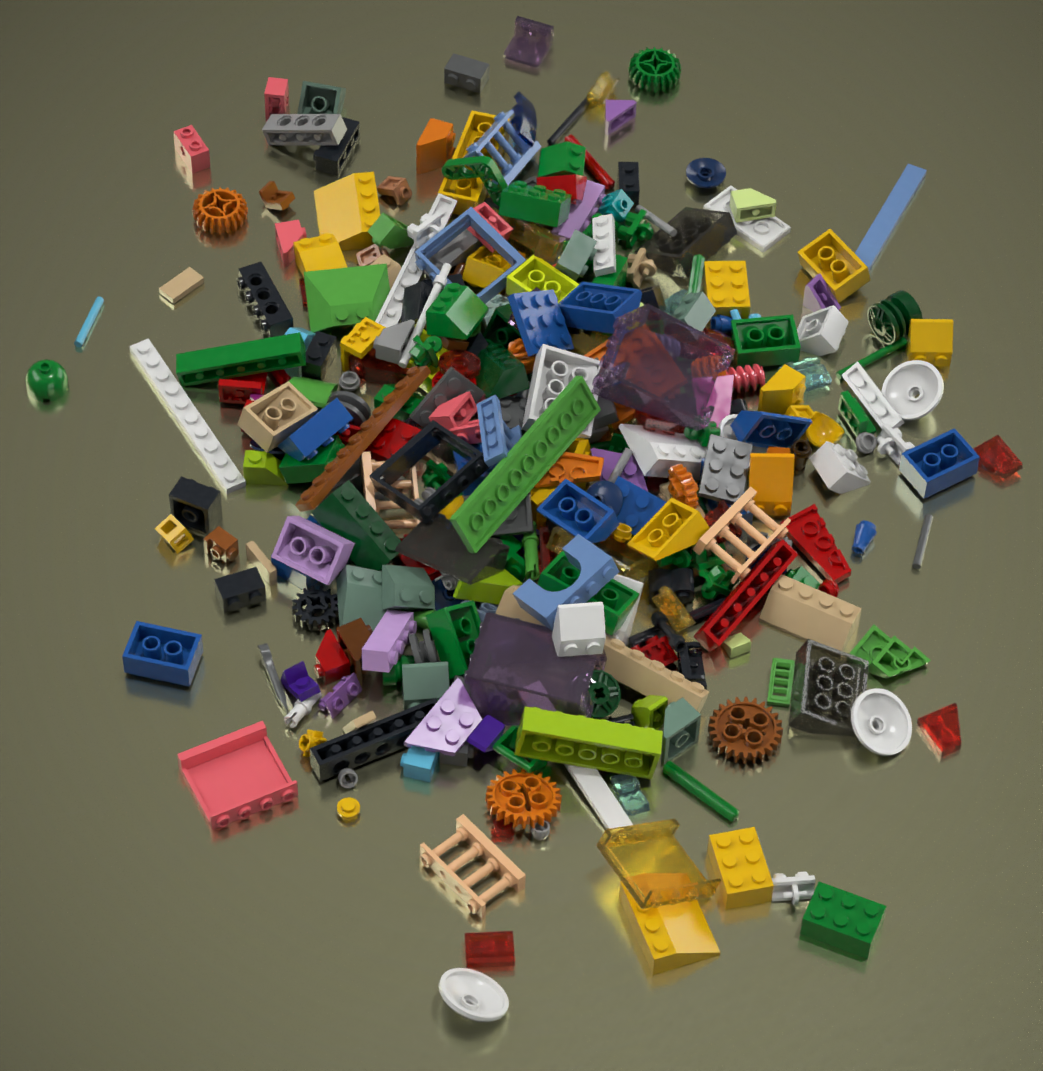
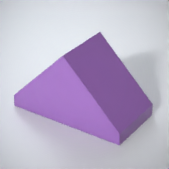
(618, 113)
(818, 295)

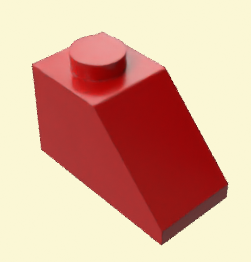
(331, 660)

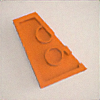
(573, 467)

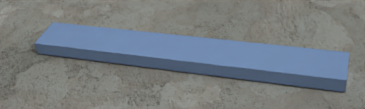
(890, 214)

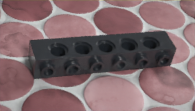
(367, 742)

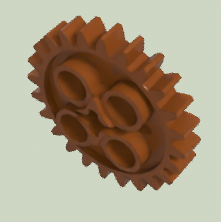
(738, 735)

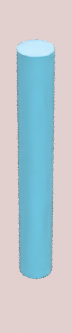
(89, 322)

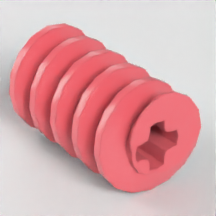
(747, 377)

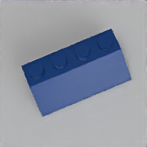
(598, 306)

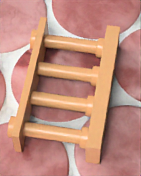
(367, 468)
(734, 516)
(480, 846)

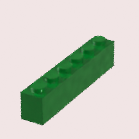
(241, 359)

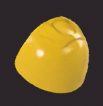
(823, 429)

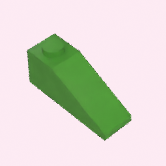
(390, 232)

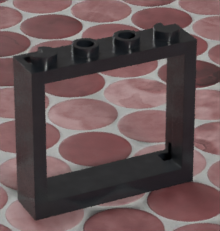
(414, 451)

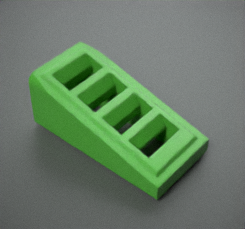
(781, 668)

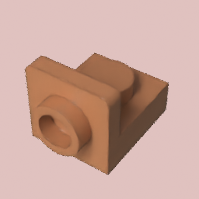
(395, 187)
(370, 254)

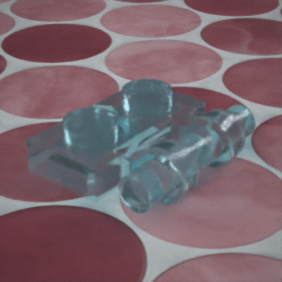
(815, 375)

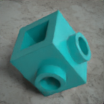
(617, 204)

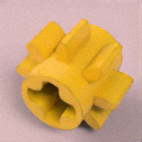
(310, 740)

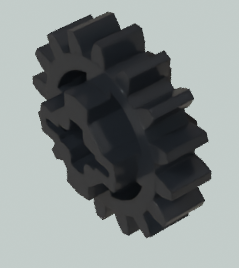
(315, 607)

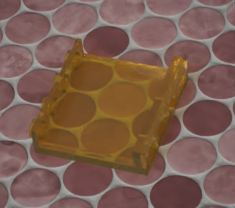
(654, 864)

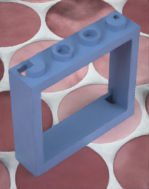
(487, 232)

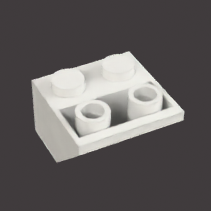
(839, 468)

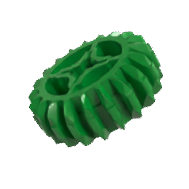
(654, 69)

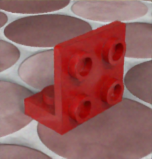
(238, 389)

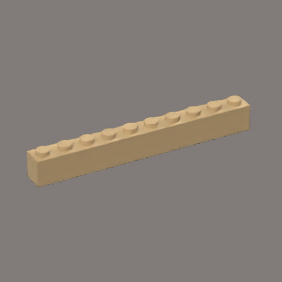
(627, 665)

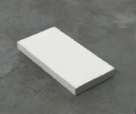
(759, 232)

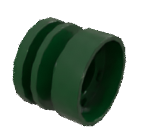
(892, 316)
(607, 694)

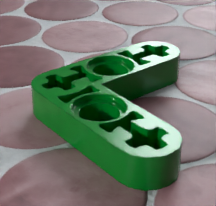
(482, 167)

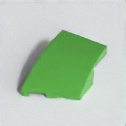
(314, 390)
(887, 655)

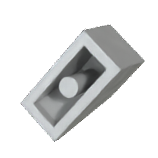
(393, 341)

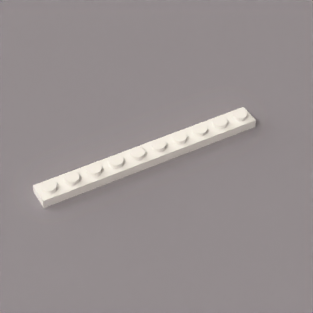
(410, 273)
(187, 416)

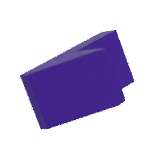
(299, 682)
(486, 733)

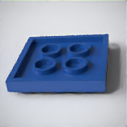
(540, 320)

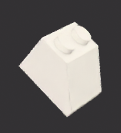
(822, 331)
(579, 629)

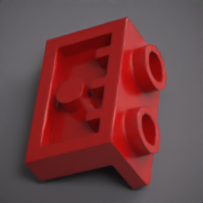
(658, 650)

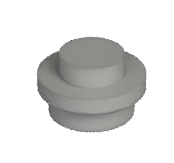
(349, 381)
(866, 442)

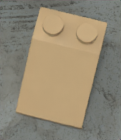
(276, 416)

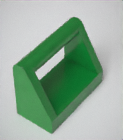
(509, 739)

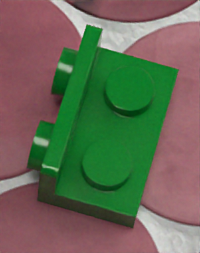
(854, 414)

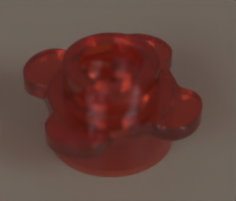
(498, 832)

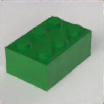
(535, 204)
(843, 920)

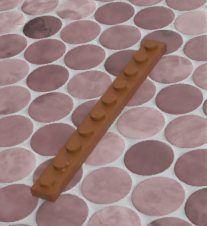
(362, 439)

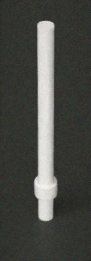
(439, 283)

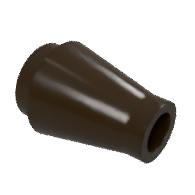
(802, 452)

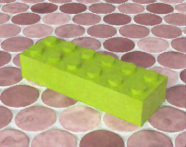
(588, 742)

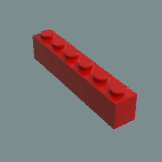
(745, 595)

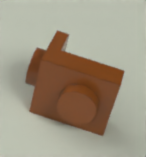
(275, 198)

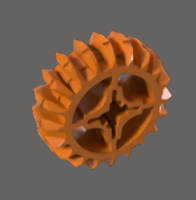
(220, 210)

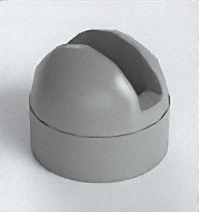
(352, 775)
(541, 832)

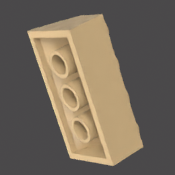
(810, 613)

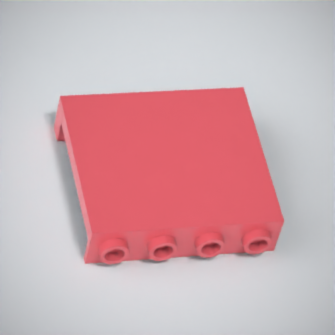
(236, 775)

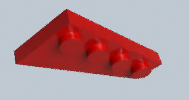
(812, 538)

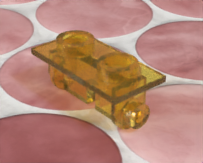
(601, 90)
(673, 609)

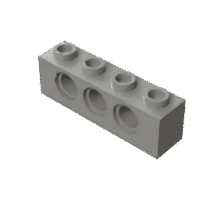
(304, 129)

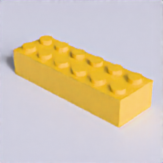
(471, 189)

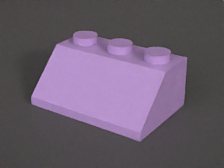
(312, 549)

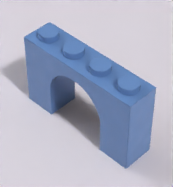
(596, 571)

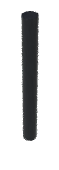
(568, 122)

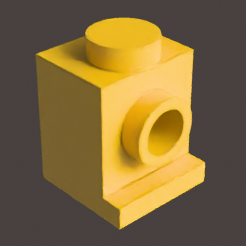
(174, 533)

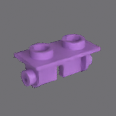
(343, 694)

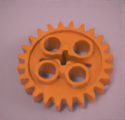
(508, 803)

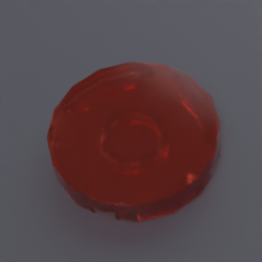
(465, 363)

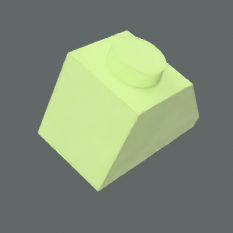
(751, 205)

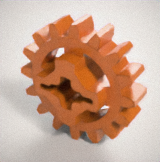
(683, 485)

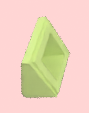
(737, 645)

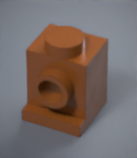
(221, 545)

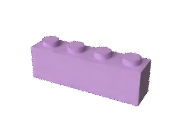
(582, 211)
(388, 641)

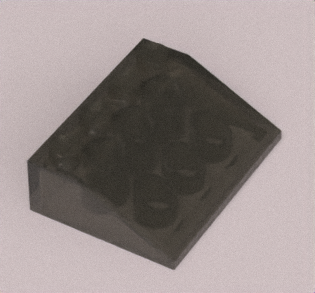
(697, 233)
(442, 549)
(825, 689)

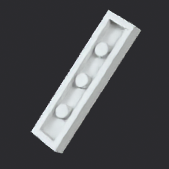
(604, 234)
(871, 396)

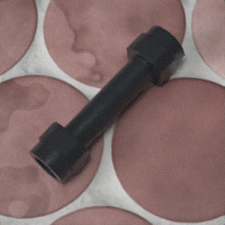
(676, 641)

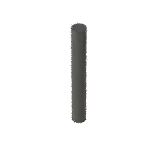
(922, 542)

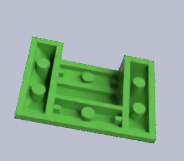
(345, 295)

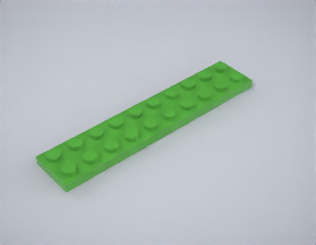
(525, 464)

